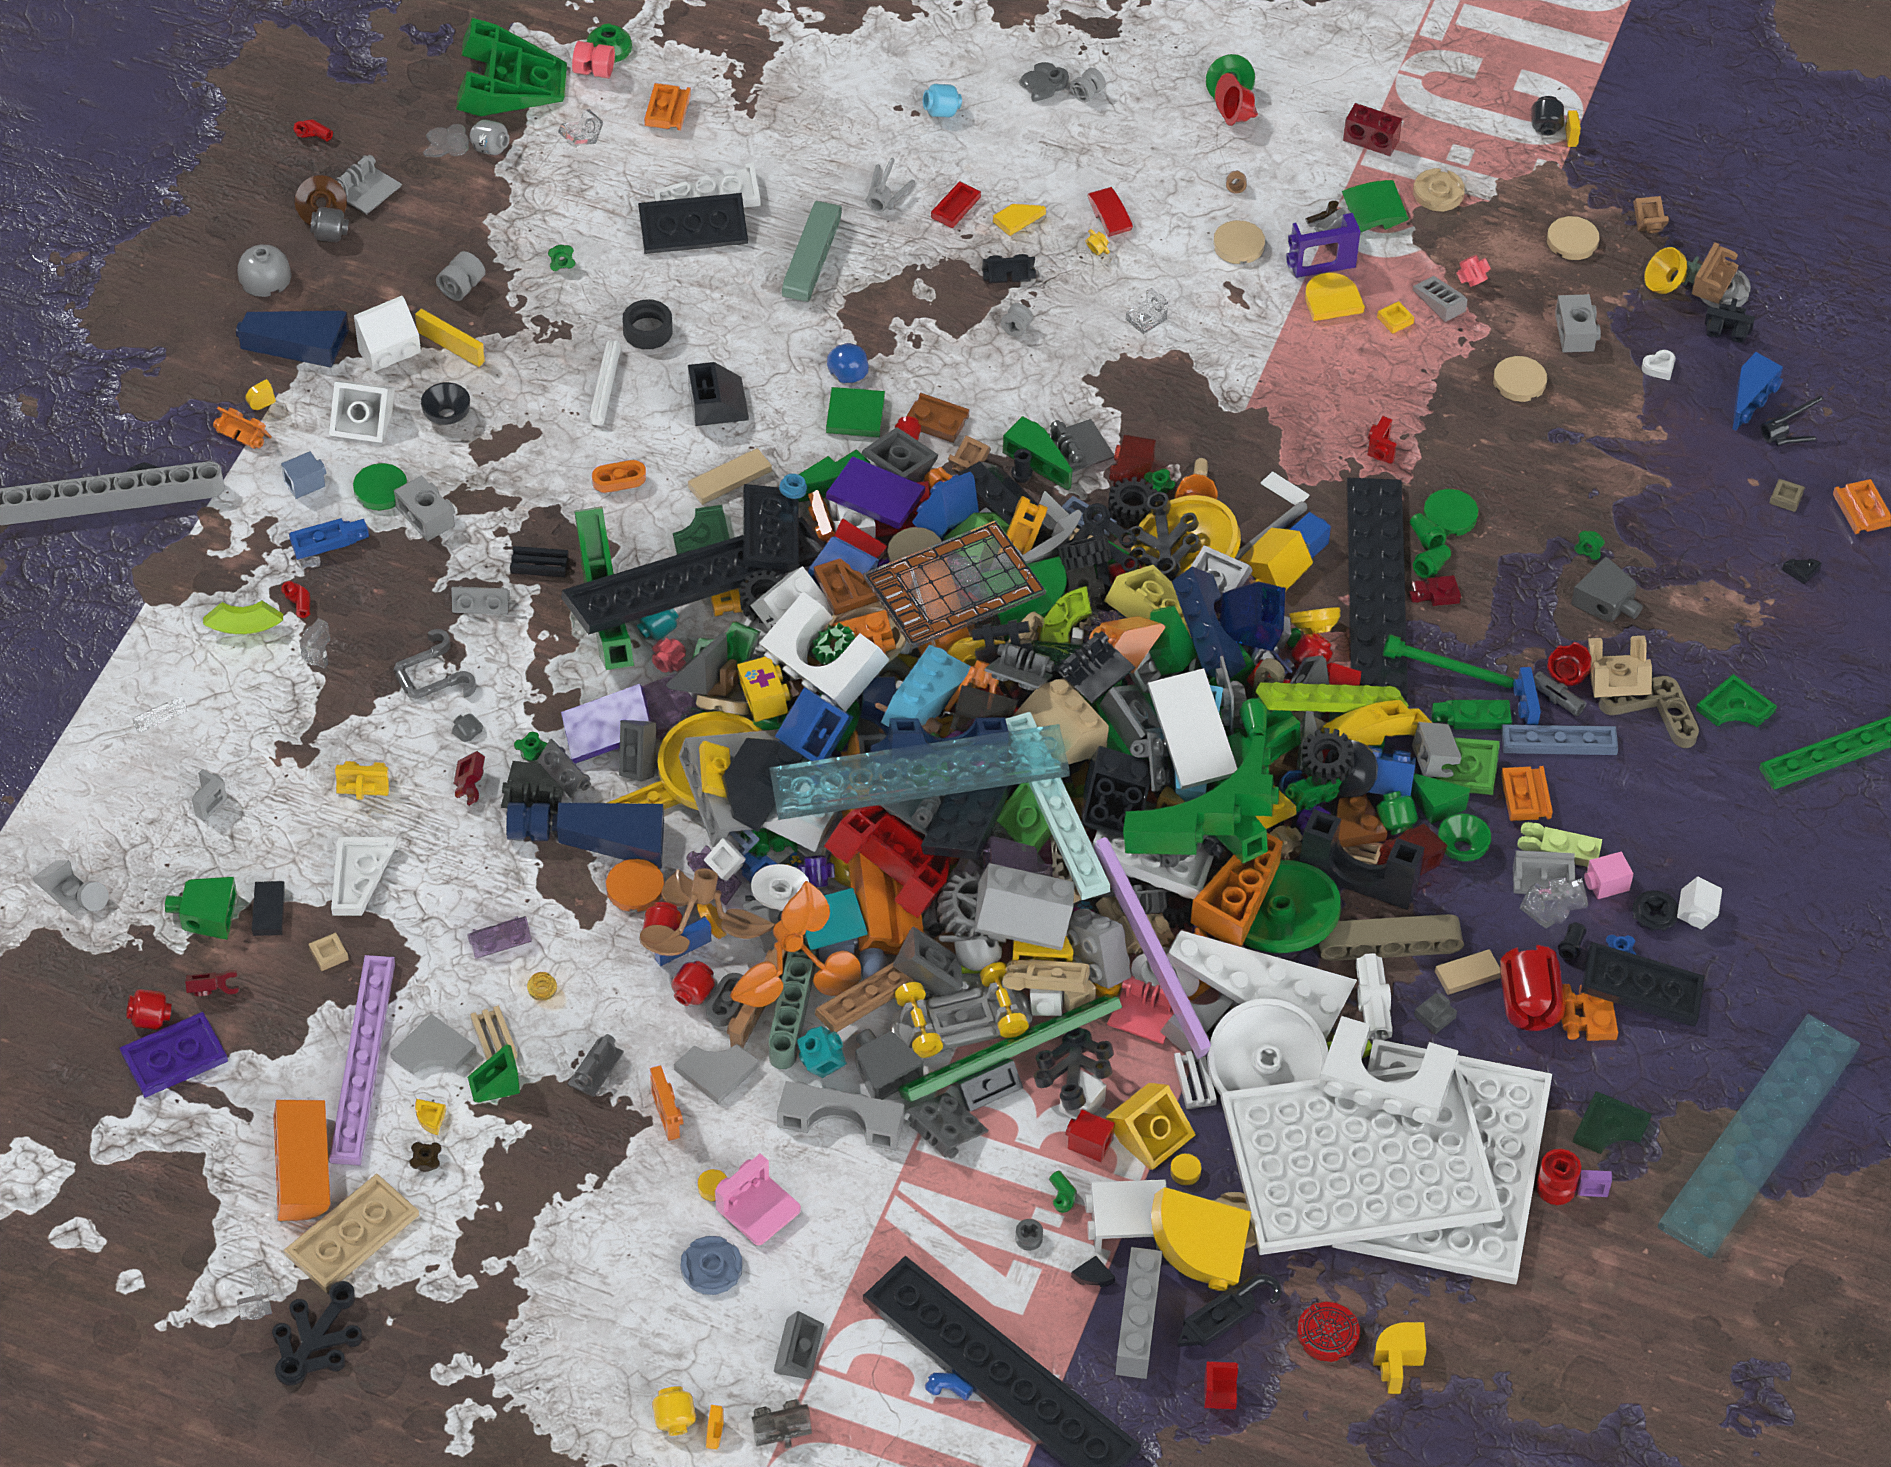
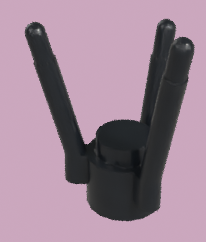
(1777, 428)

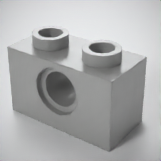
(1577, 323)
(425, 507)

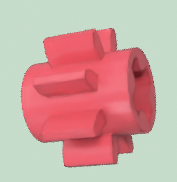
(1473, 270)
(668, 655)

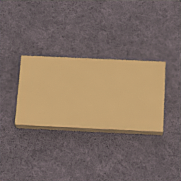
(351, 1232)

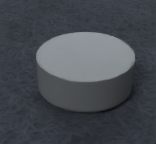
(92, 896)

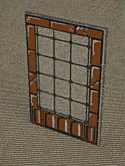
(954, 584)

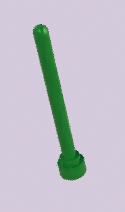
(1395, 648)

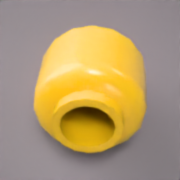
(674, 1410)

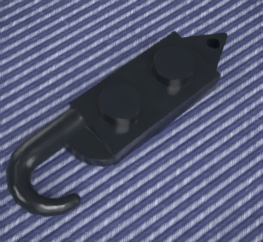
(1225, 1311)

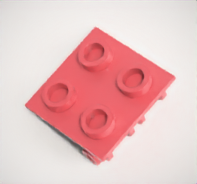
(1142, 1011)

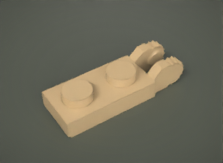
(1046, 975)

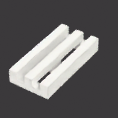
(1190, 1058)

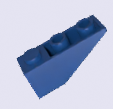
(1756, 381)

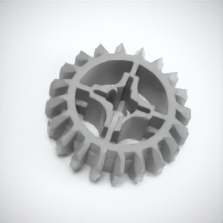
(953, 907)

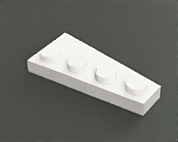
(730, 182)

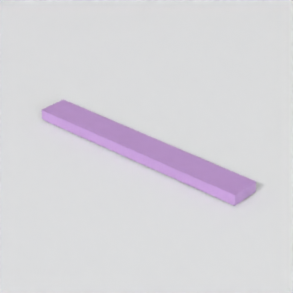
(1152, 948)
(362, 1060)

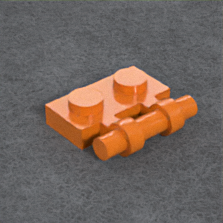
(873, 627)
(1597, 1018)

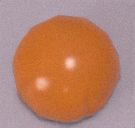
(1197, 485)

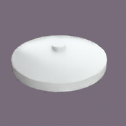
(1265, 1046)

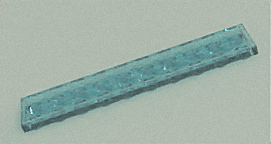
(919, 771)
(1758, 1136)

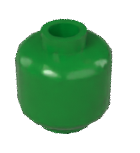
(1397, 812)

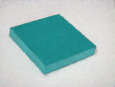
(843, 923)

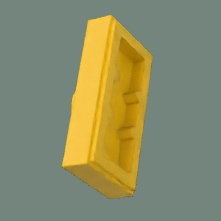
(713, 764)

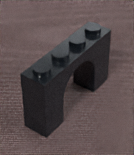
(1391, 882)

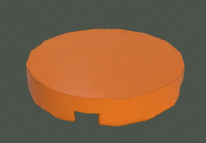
(634, 885)

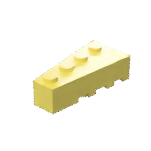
(1141, 592)

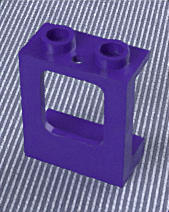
(1347, 250)

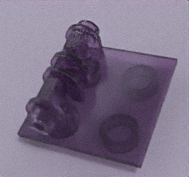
(668, 706)

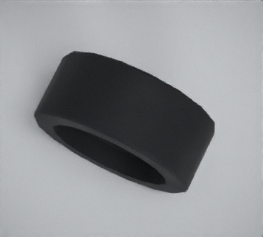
(647, 309)

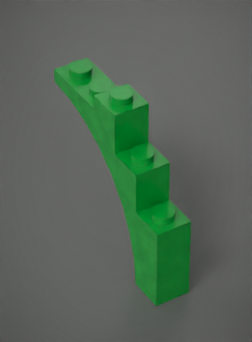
(615, 642)
(1217, 812)
(1251, 835)

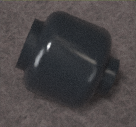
(1547, 115)

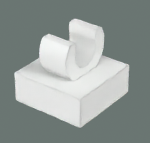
(725, 859)

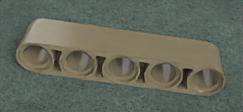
(1393, 937)

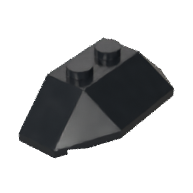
(749, 779)

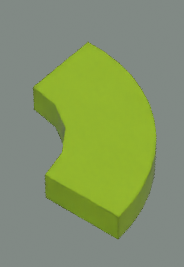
(1065, 615)
(243, 619)

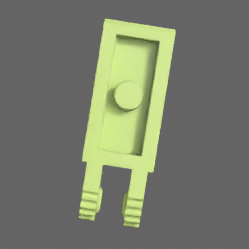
(1560, 841)

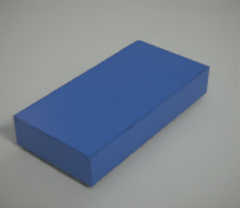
(697, 933)

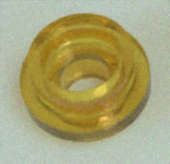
(541, 979)

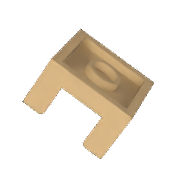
(1620, 674)

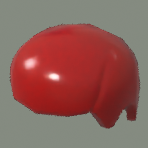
(1569, 664)

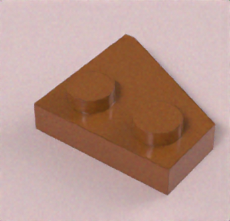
(843, 586)
(1359, 822)

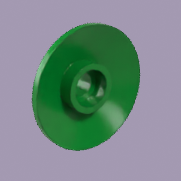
(1233, 64)

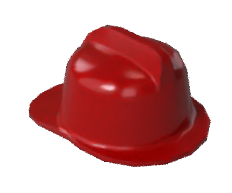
(1234, 101)

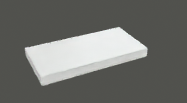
(1192, 729)

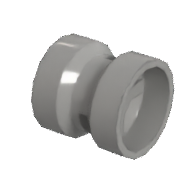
(1090, 83)

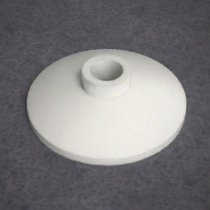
(777, 885)

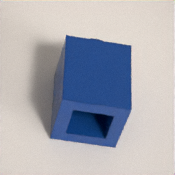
(1314, 532)

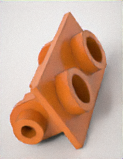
(250, 431)

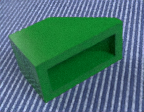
(1174, 646)

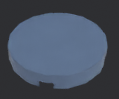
(711, 1265)

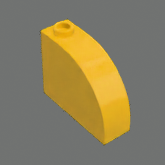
(1200, 1236)

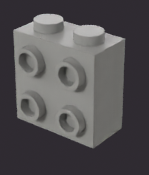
(1100, 945)

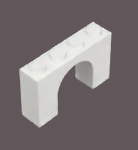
(838, 681)
(1414, 1098)

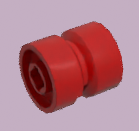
(1558, 1176)

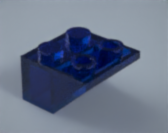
(1254, 614)

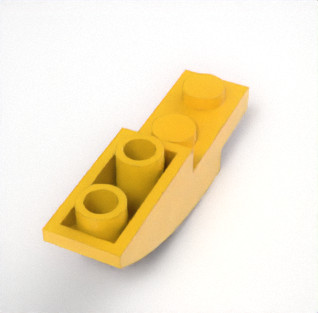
(1378, 720)

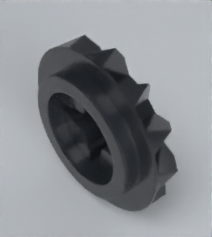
(1652, 901)

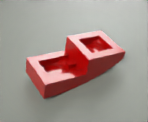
(1110, 210)

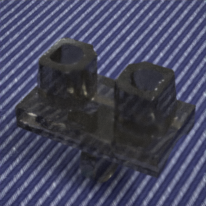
(782, 1424)

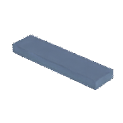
(1559, 739)

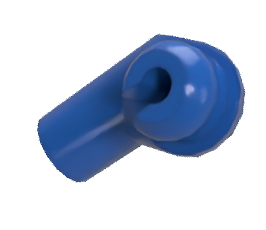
(948, 1381)

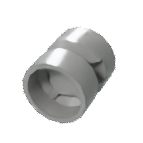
(460, 276)

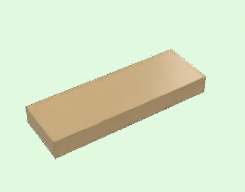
(729, 476)

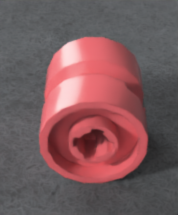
(593, 59)

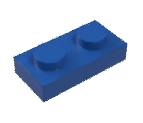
(1525, 688)

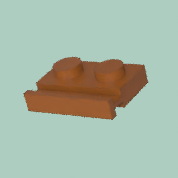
(939, 417)

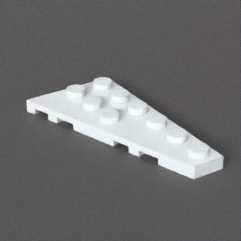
(1254, 975)

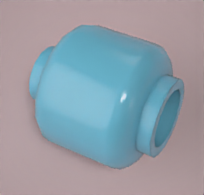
(942, 100)

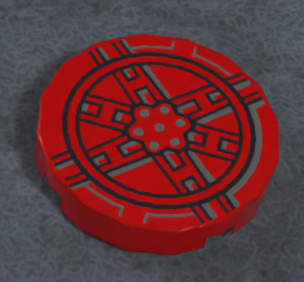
(1328, 1331)

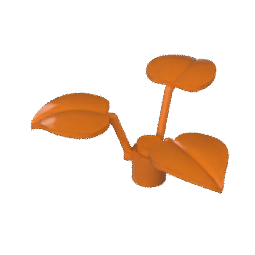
(803, 912)

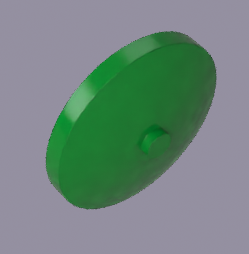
(1296, 910)

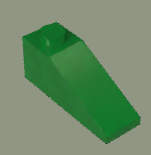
(1045, 455)

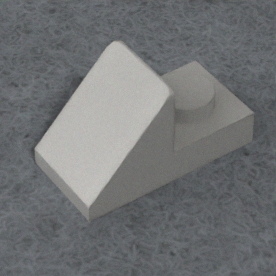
(60, 884)

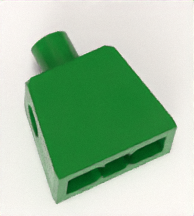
(205, 906)

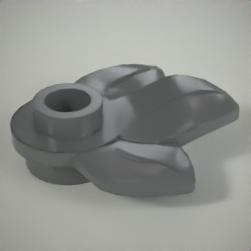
(1045, 80)

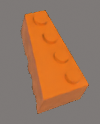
(1235, 895)

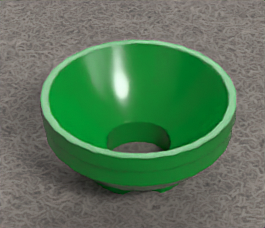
(621, 40)
(1466, 829)

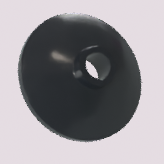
(1363, 773)

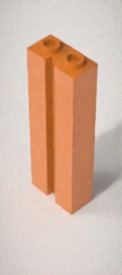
(883, 917)

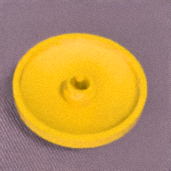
(1216, 527)
(701, 724)

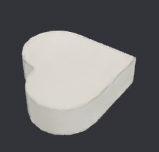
(1659, 365)

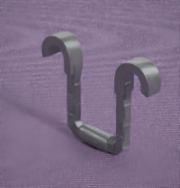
(435, 651)

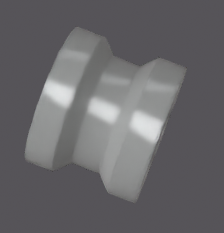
(1017, 319)

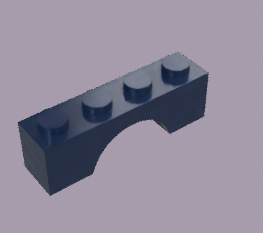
(1196, 596)
(878, 691)
(911, 733)

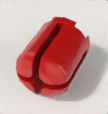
(1532, 988)

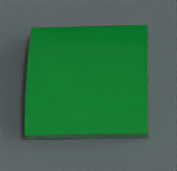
(1375, 204)

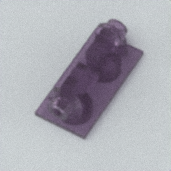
(727, 888)
(499, 937)

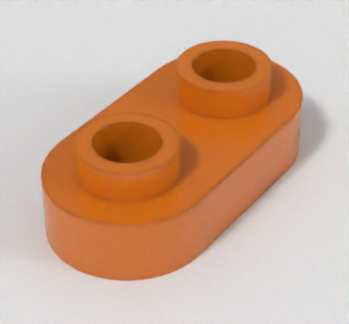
(618, 476)

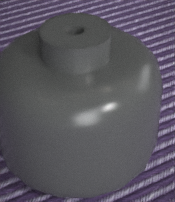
(466, 727)

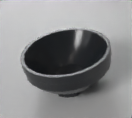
(445, 396)

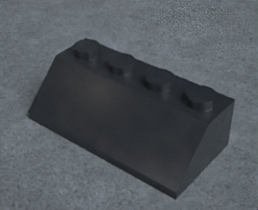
(1001, 495)

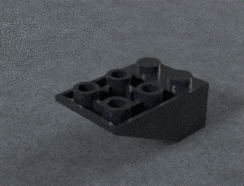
(1111, 788)

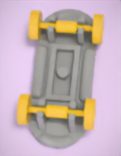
(960, 1016)

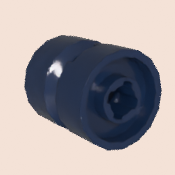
(528, 821)

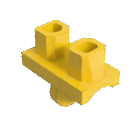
(362, 779)

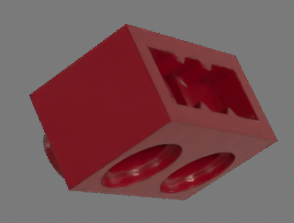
(1372, 129)

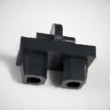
(1731, 318)

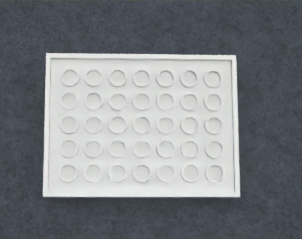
(1510, 1120)
(1352, 1172)

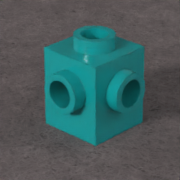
(821, 1051)

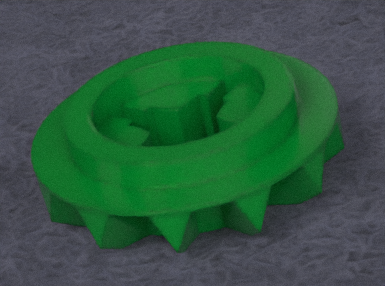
(822, 648)

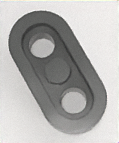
(722, 1002)

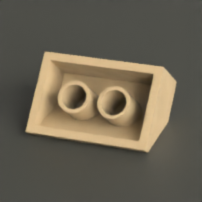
(1079, 723)

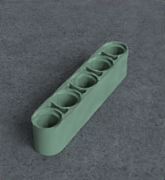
(811, 251)
(791, 1011)

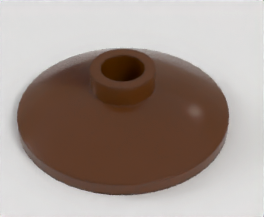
(314, 189)

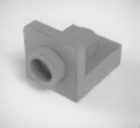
(209, 796)

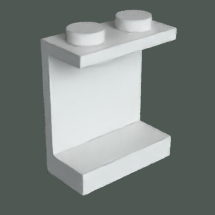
(1121, 1209)

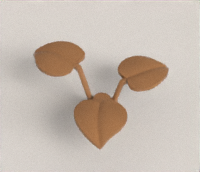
(701, 890)

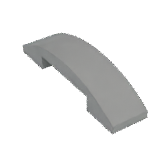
(1060, 536)

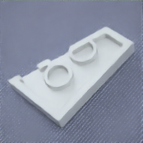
(358, 871)

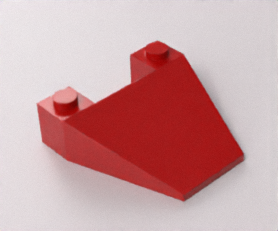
(895, 850)

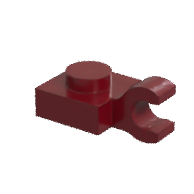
(1437, 589)
(468, 772)
(203, 983)

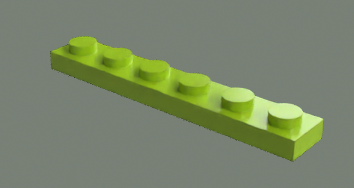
(1323, 697)

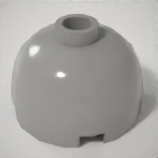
(263, 270)

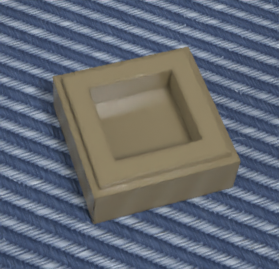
(1787, 495)

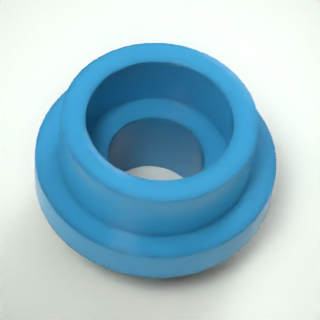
(793, 486)

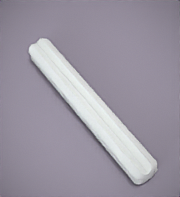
(605, 382)

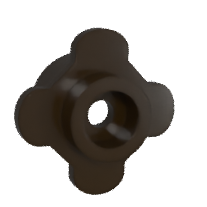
(427, 1163)

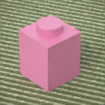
(1608, 875)

